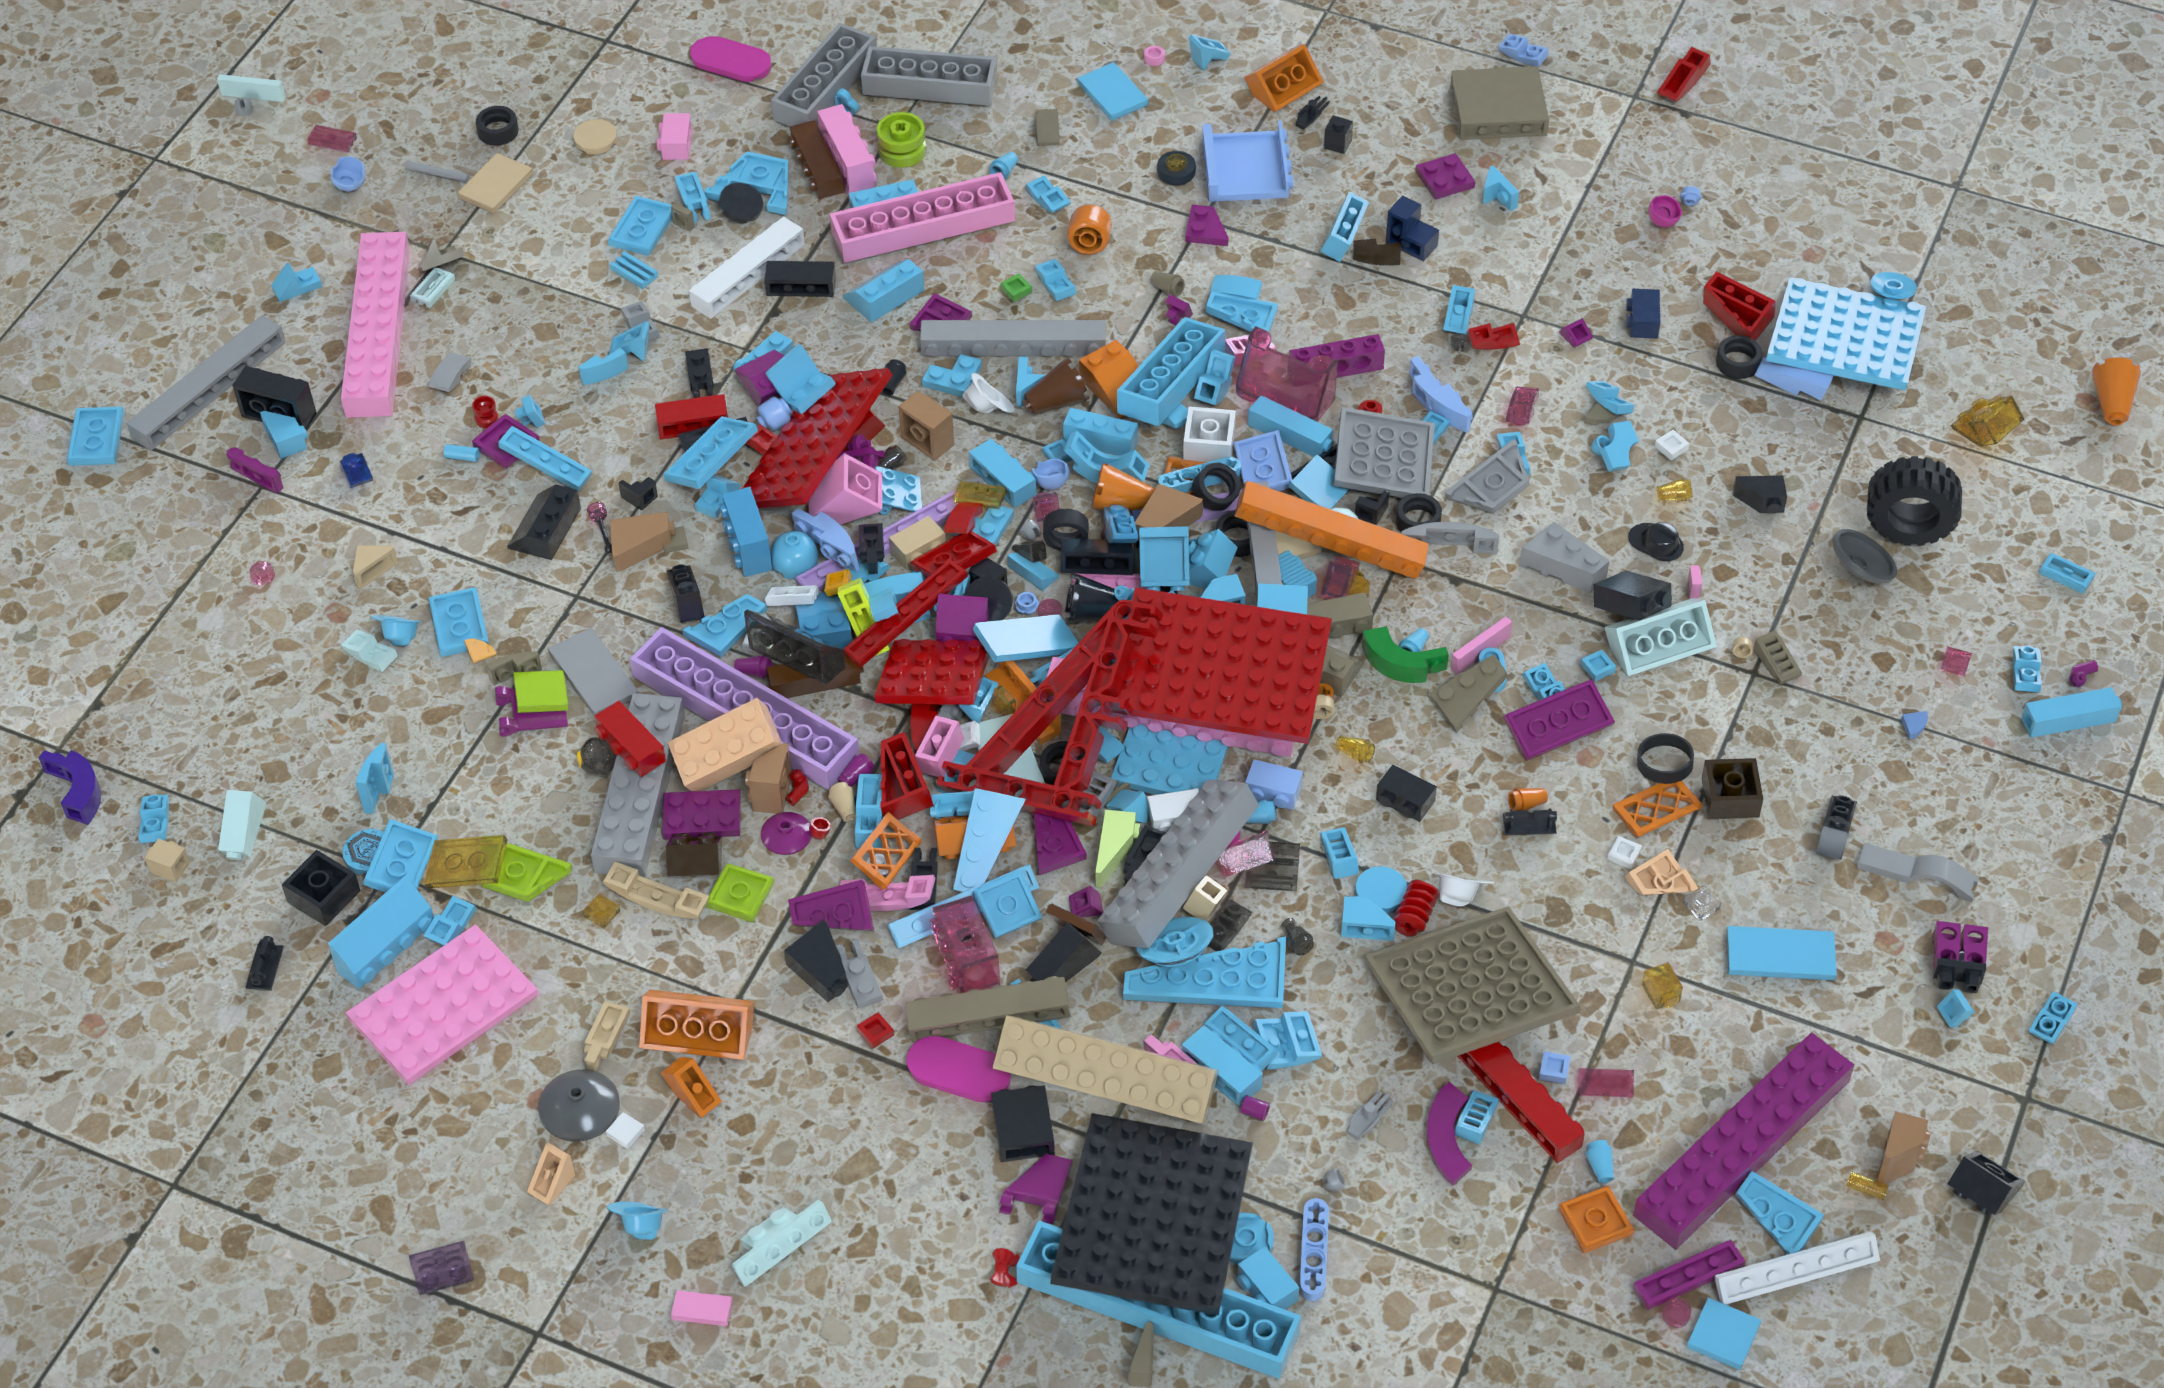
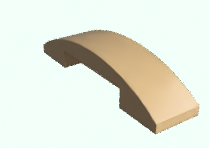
(653, 895)

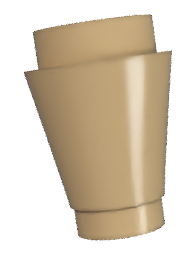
(843, 800)

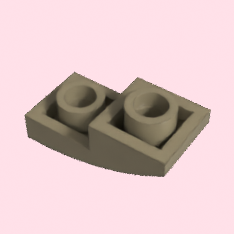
(503, 668)

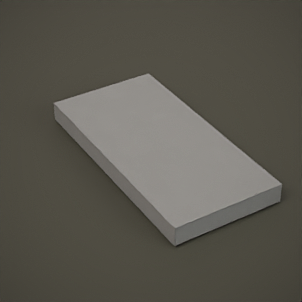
(592, 671)

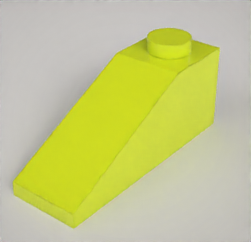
(857, 606)

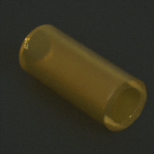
(1867, 1185)

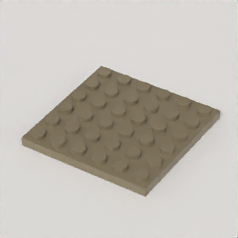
(1471, 984)

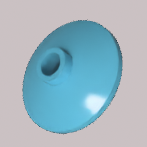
(1893, 285)

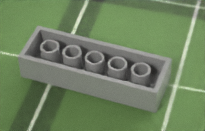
(829, 68)
(929, 75)

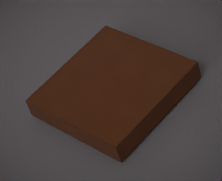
(1082, 925)

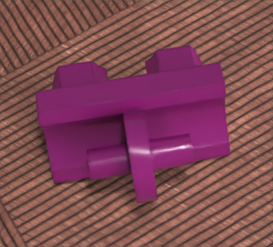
(863, 451)

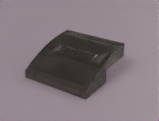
(1279, 873)

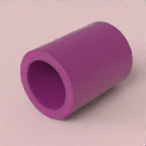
(1255, 1108)

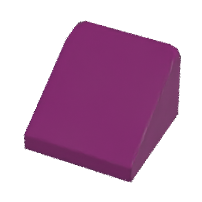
(1576, 333)
(1086, 903)

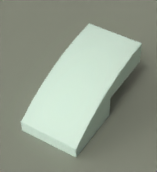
(368, 651)

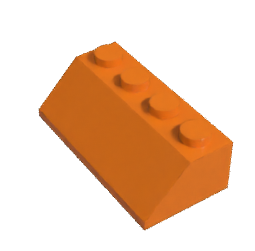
(696, 1024)

